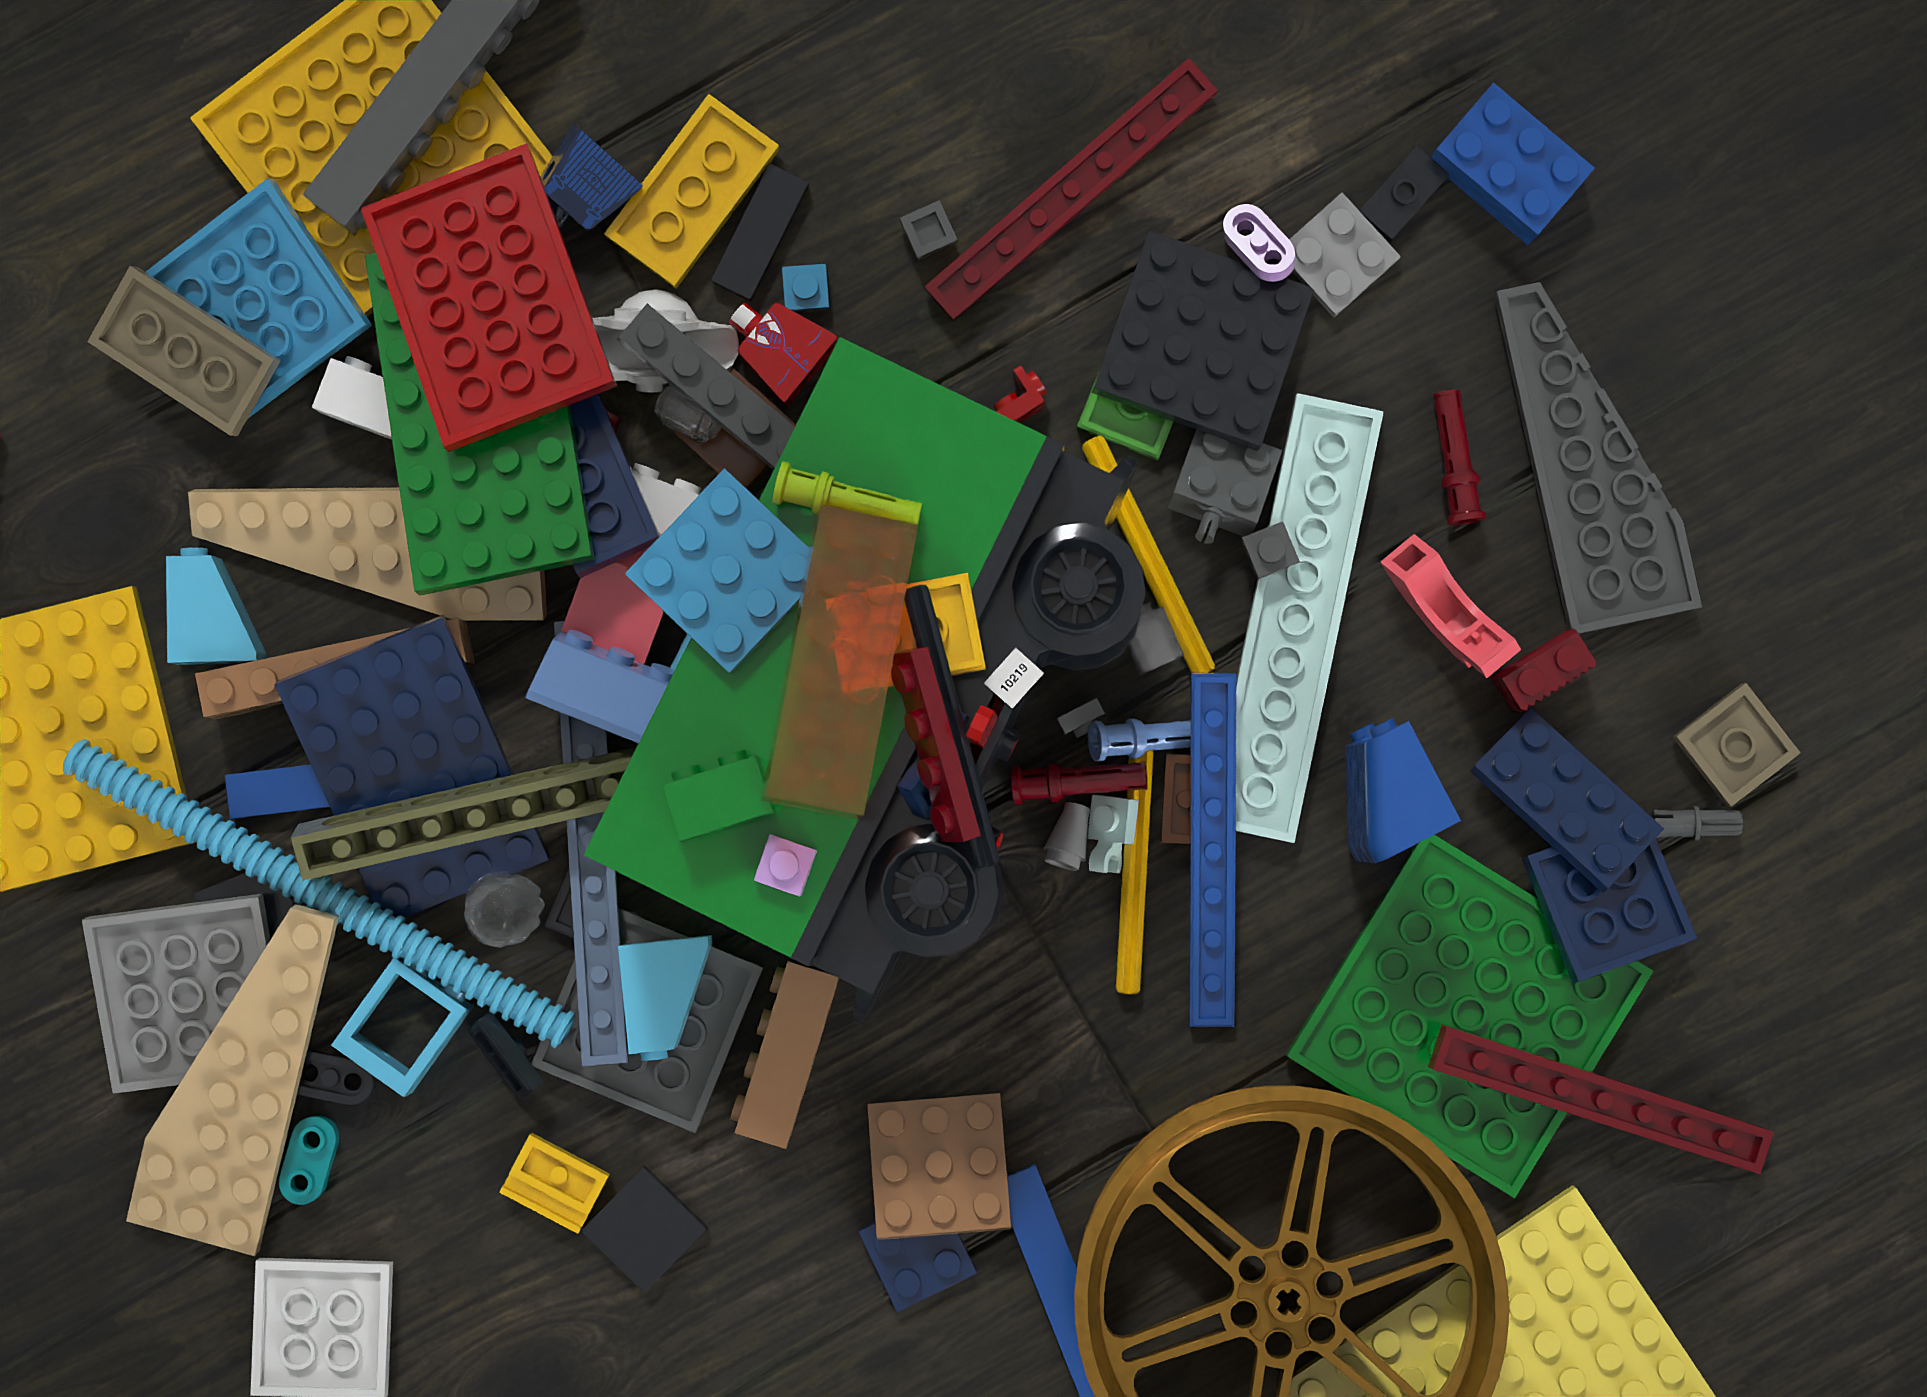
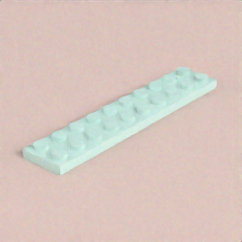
(1299, 610)

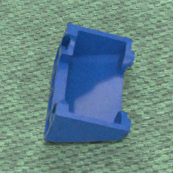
(1391, 792)

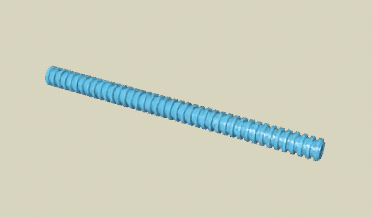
(318, 893)

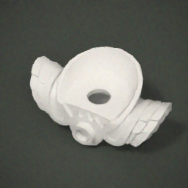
(715, 339)

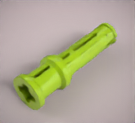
(818, 490)

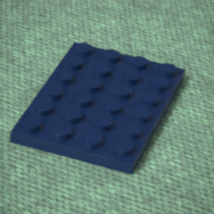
(401, 727)

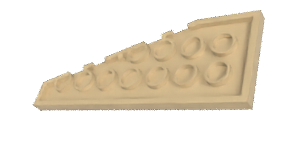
(352, 540)
(223, 1133)

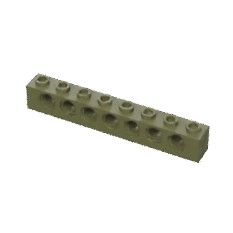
(458, 815)

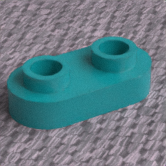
(309, 1161)

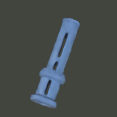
(1136, 738)

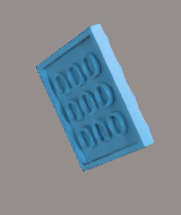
(268, 283)

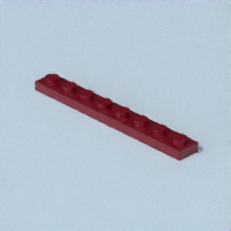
(1071, 190)
(1600, 1099)

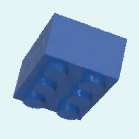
(1511, 164)

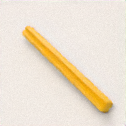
(1153, 566)
(1134, 890)

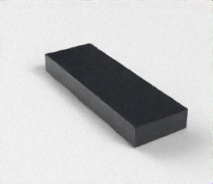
(760, 232)

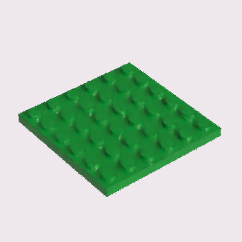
(1469, 955)

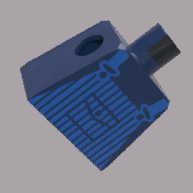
(585, 181)

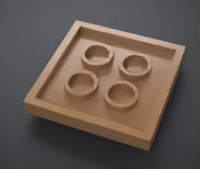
(938, 1166)

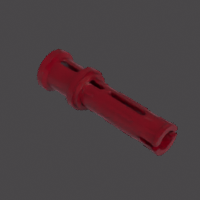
(1460, 477)
(1059, 781)

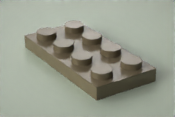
(184, 351)

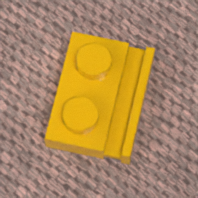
(554, 1183)

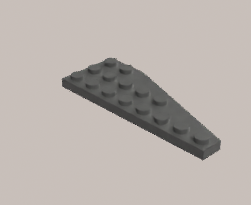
(1606, 520)

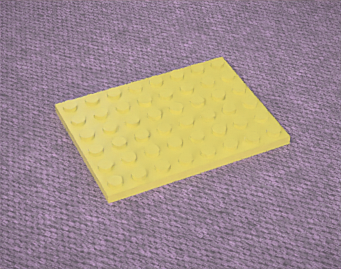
(1572, 1330)

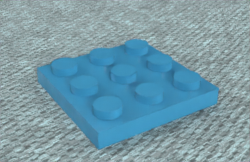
(724, 571)

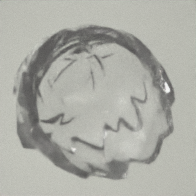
(502, 909)

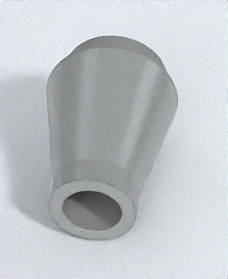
(1068, 840)

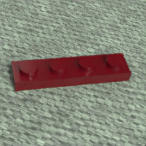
(930, 730)

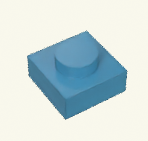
(806, 288)

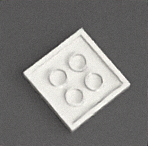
(321, 1328)

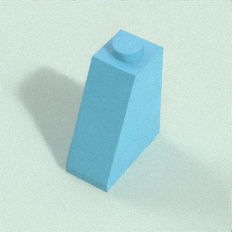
(206, 613)
(659, 991)

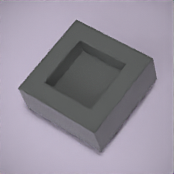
(928, 230)
(1270, 550)
(1080, 718)

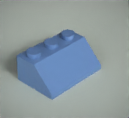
(599, 685)

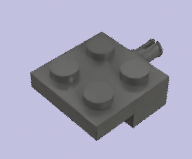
(1223, 484)

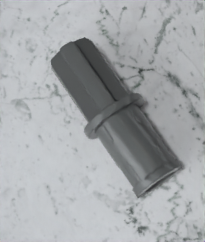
(1698, 822)

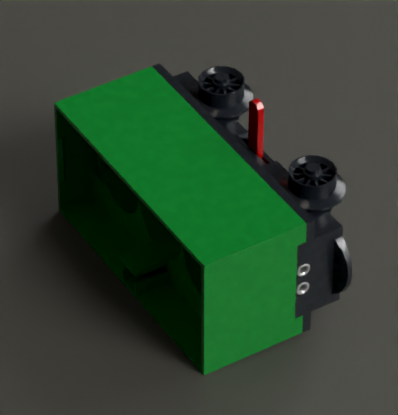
(1041, 581)

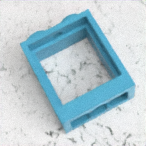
(378, 1061)

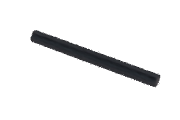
(927, 633)

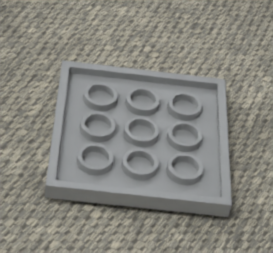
(168, 980)

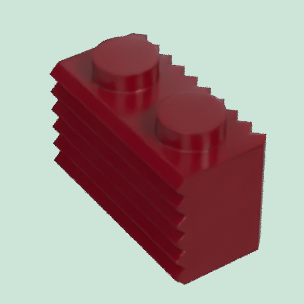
(1544, 671)

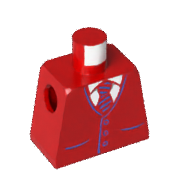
(782, 348)

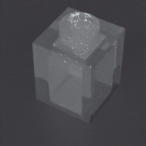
(1154, 640)

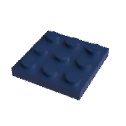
(1613, 928)

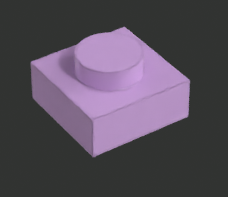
(785, 865)

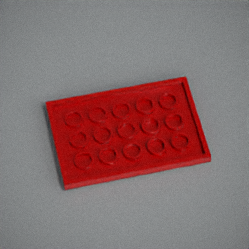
(488, 298)

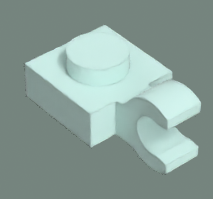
(1112, 824)

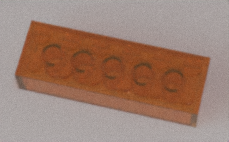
(839, 662)

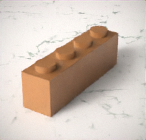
(786, 1054)

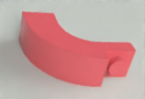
(1446, 609)

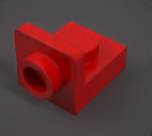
(1027, 404)

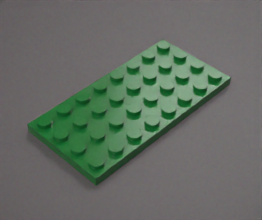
(488, 506)

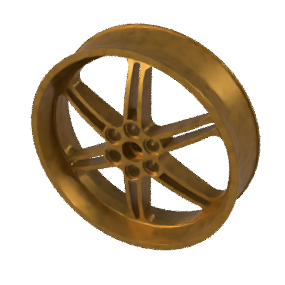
(1459, 1220)

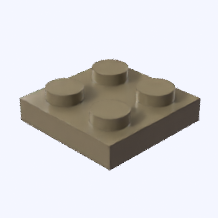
(1736, 745)

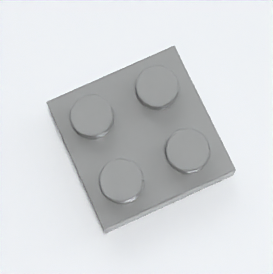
(1340, 254)

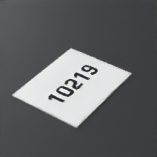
(1013, 678)

